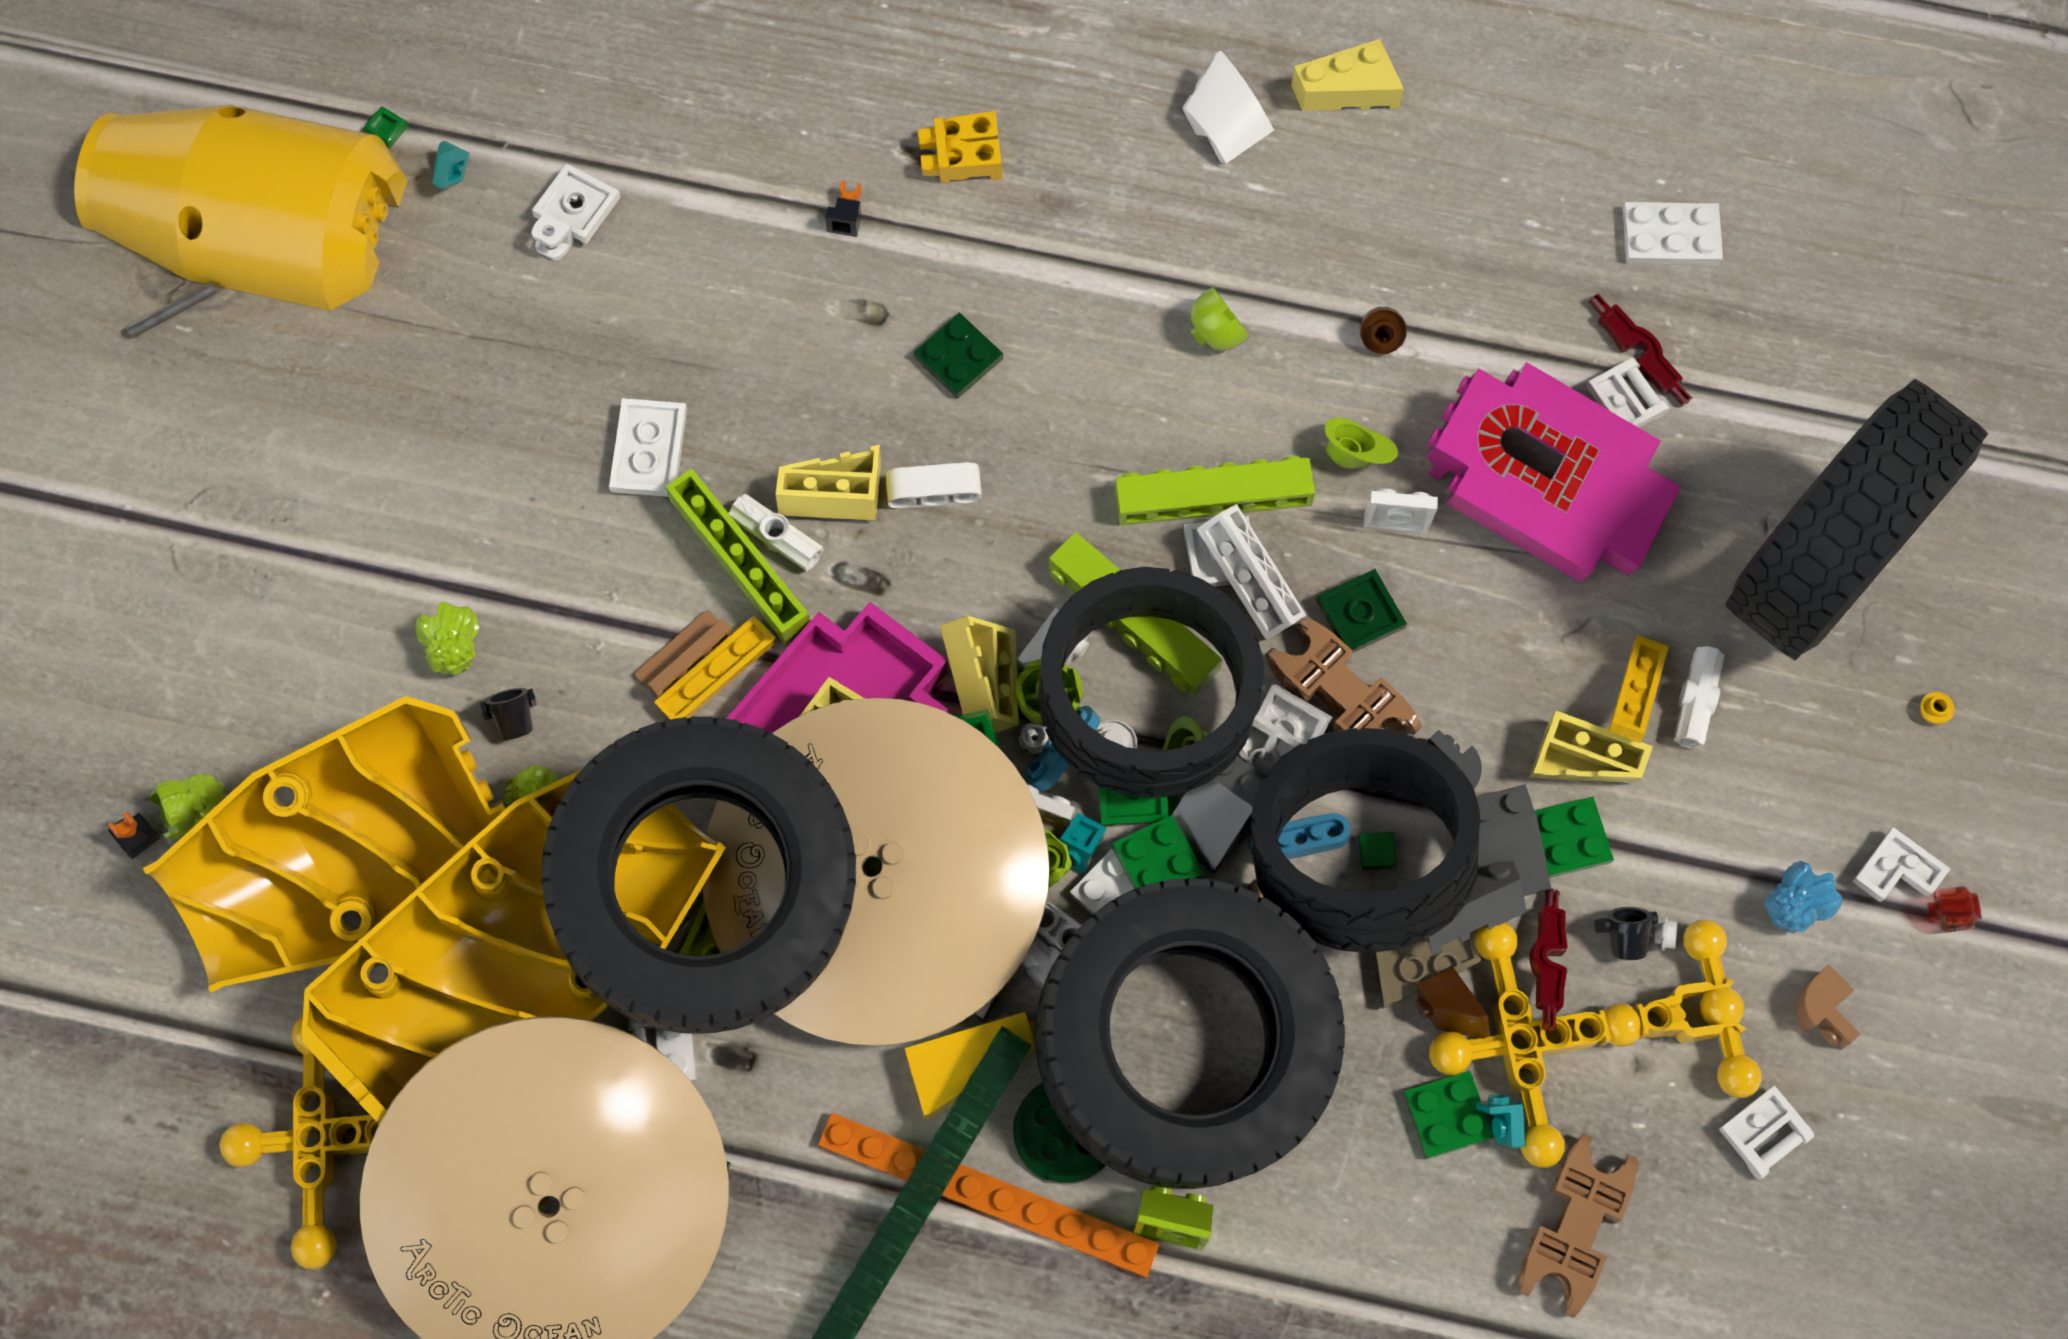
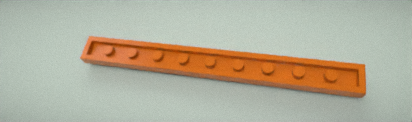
(996, 1198)

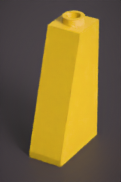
(946, 1063)

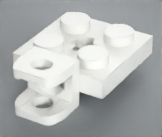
(560, 222)

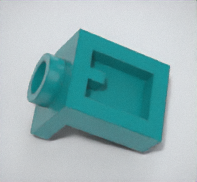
(449, 165)
(1082, 840)
(1508, 1120)

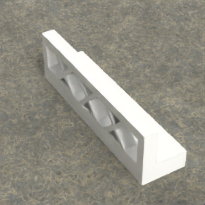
(1233, 547)

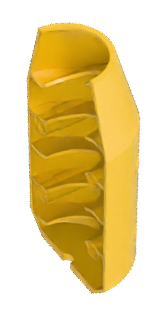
(484, 952)

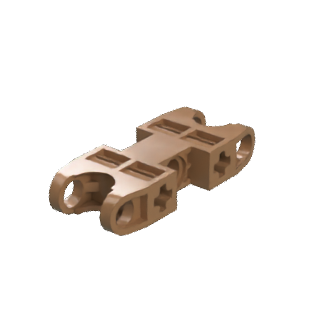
(1325, 674)
(1567, 1249)

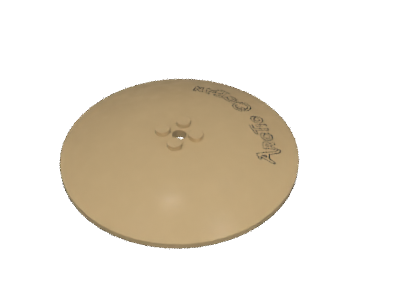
(955, 882)
(535, 1116)

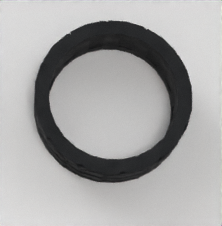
(1166, 596)
(1377, 761)

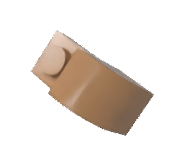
(1818, 1004)

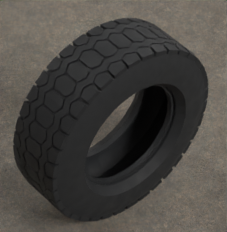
(1855, 518)
(675, 764)
(1293, 998)

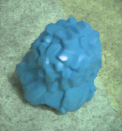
(1802, 898)

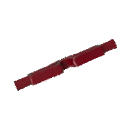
(1652, 362)
(1548, 974)

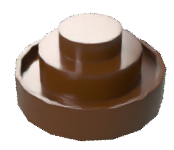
(1383, 330)

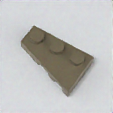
(1404, 968)

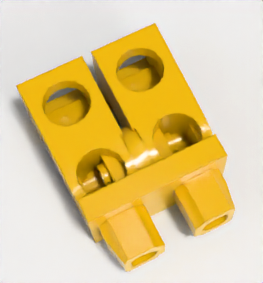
(964, 146)

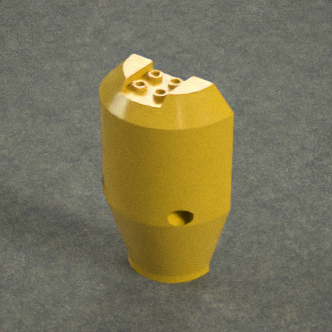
(242, 199)
(366, 829)

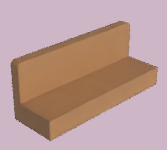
(683, 653)

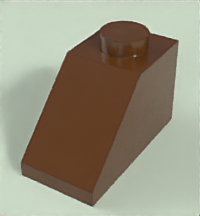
(1451, 1005)

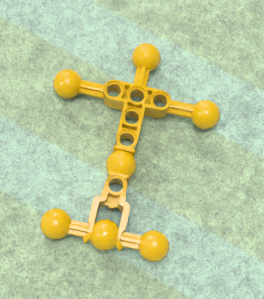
(1616, 1025)
(245, 1144)

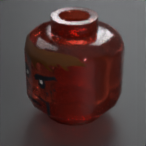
(1954, 909)

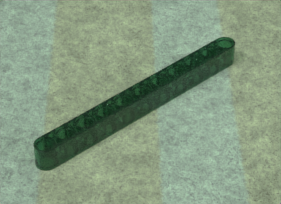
(924, 1187)

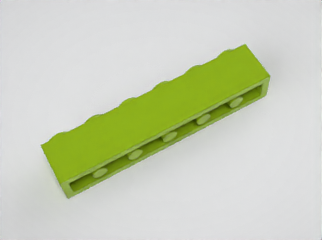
(1210, 491)
(738, 556)
(1163, 641)

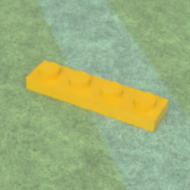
(716, 670)
(1638, 689)

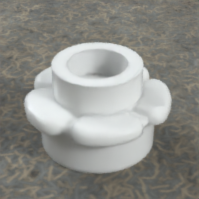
(1025, 739)
(1666, 934)

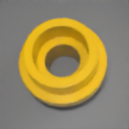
(1933, 716)

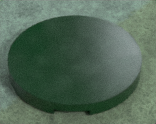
(1047, 1145)

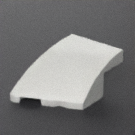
(1226, 110)
(1281, 726)

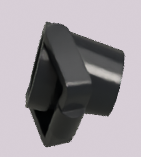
(510, 712)
(1628, 931)

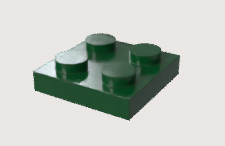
(958, 355)
(1361, 611)

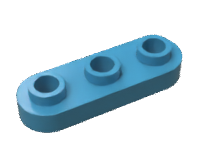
(1050, 765)
(1315, 834)

